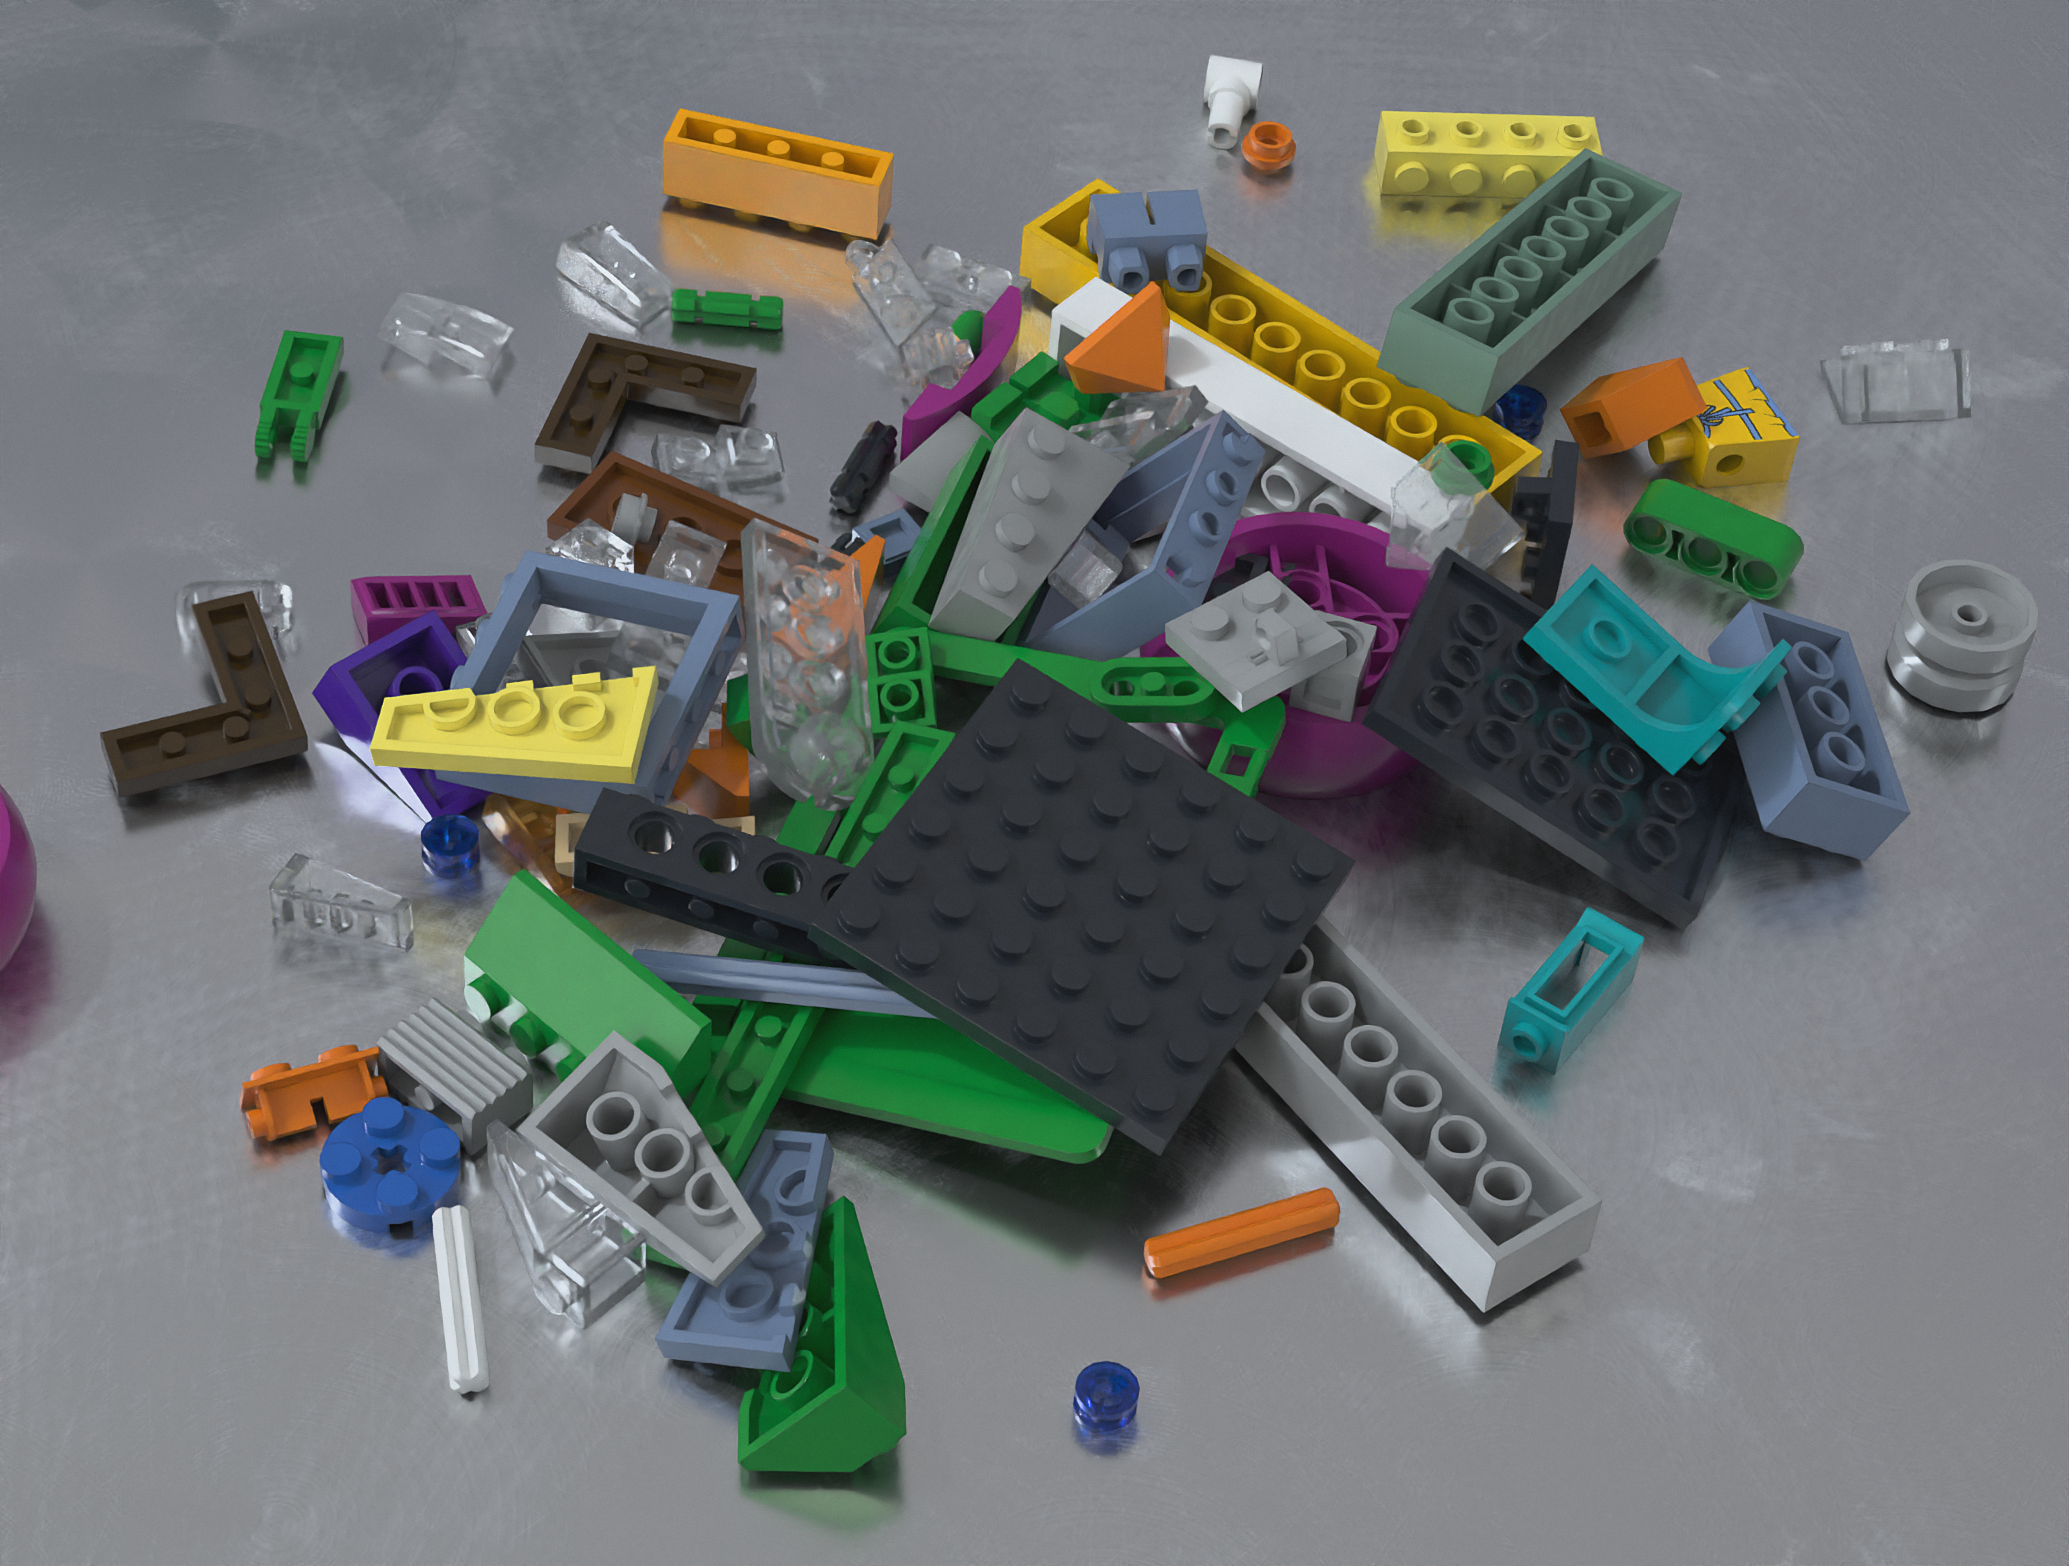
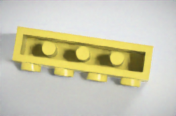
(1476, 152)

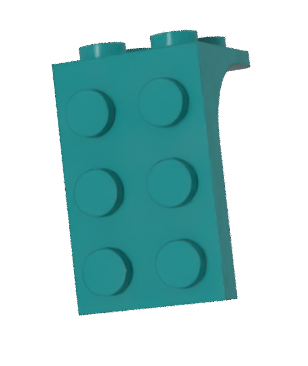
(1645, 676)

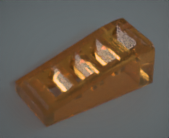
(502, 818)

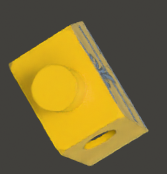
(1735, 439)

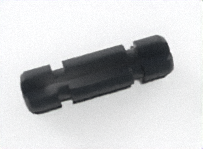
(863, 467)

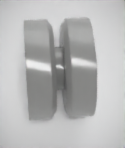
(1962, 635)

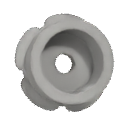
(634, 519)

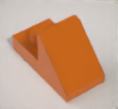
(717, 777)

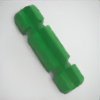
(727, 309)

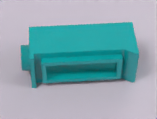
(1551, 1035)

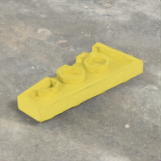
(548, 732)

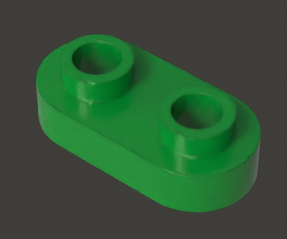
(1152, 690)

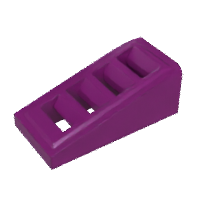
(391, 602)

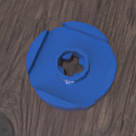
(384, 1134)

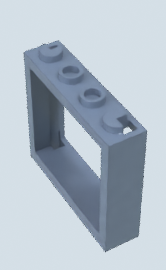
(1197, 486)
(690, 610)

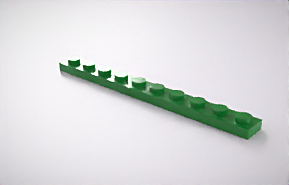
(771, 1035)

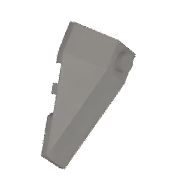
(645, 1158)

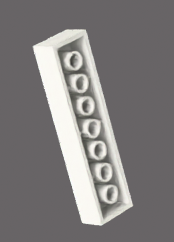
(1311, 454)

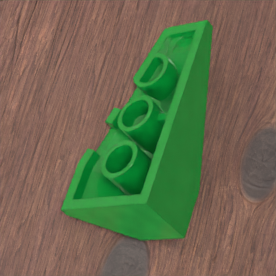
(845, 1375)

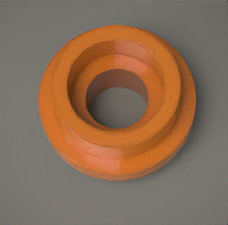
(1269, 146)

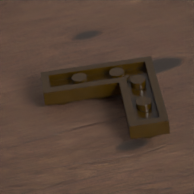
(619, 370)
(248, 727)

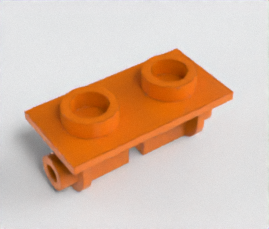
(286, 1094)

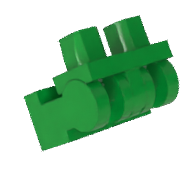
(1042, 391)

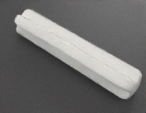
(460, 1300)

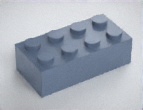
(1815, 737)

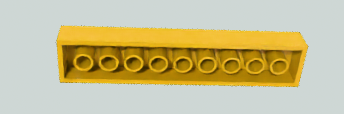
(1283, 342)

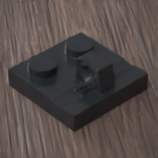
(1549, 513)

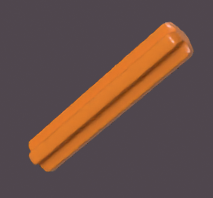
(1241, 1232)

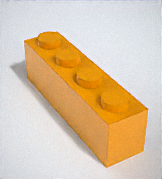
(777, 173)

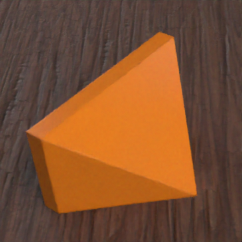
(1126, 350)

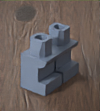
(1148, 240)

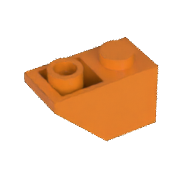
(1632, 407)

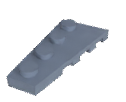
(760, 1305)

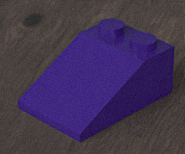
(403, 663)

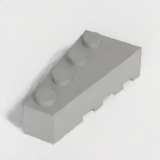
(1023, 519)

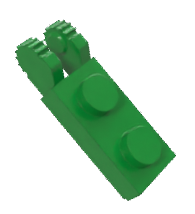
(298, 391)

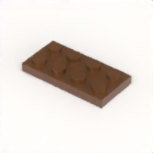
(674, 500)

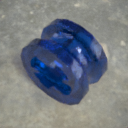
(1521, 411)
(465, 852)
(1097, 1416)

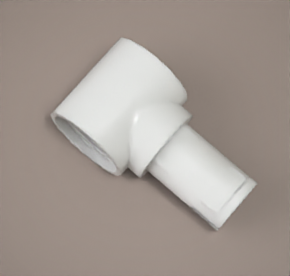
(1230, 91)

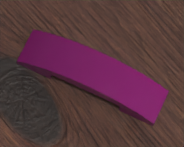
(988, 371)

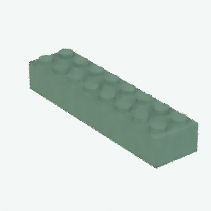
(1528, 282)

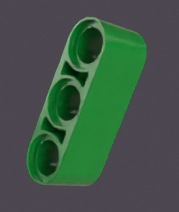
(1713, 539)

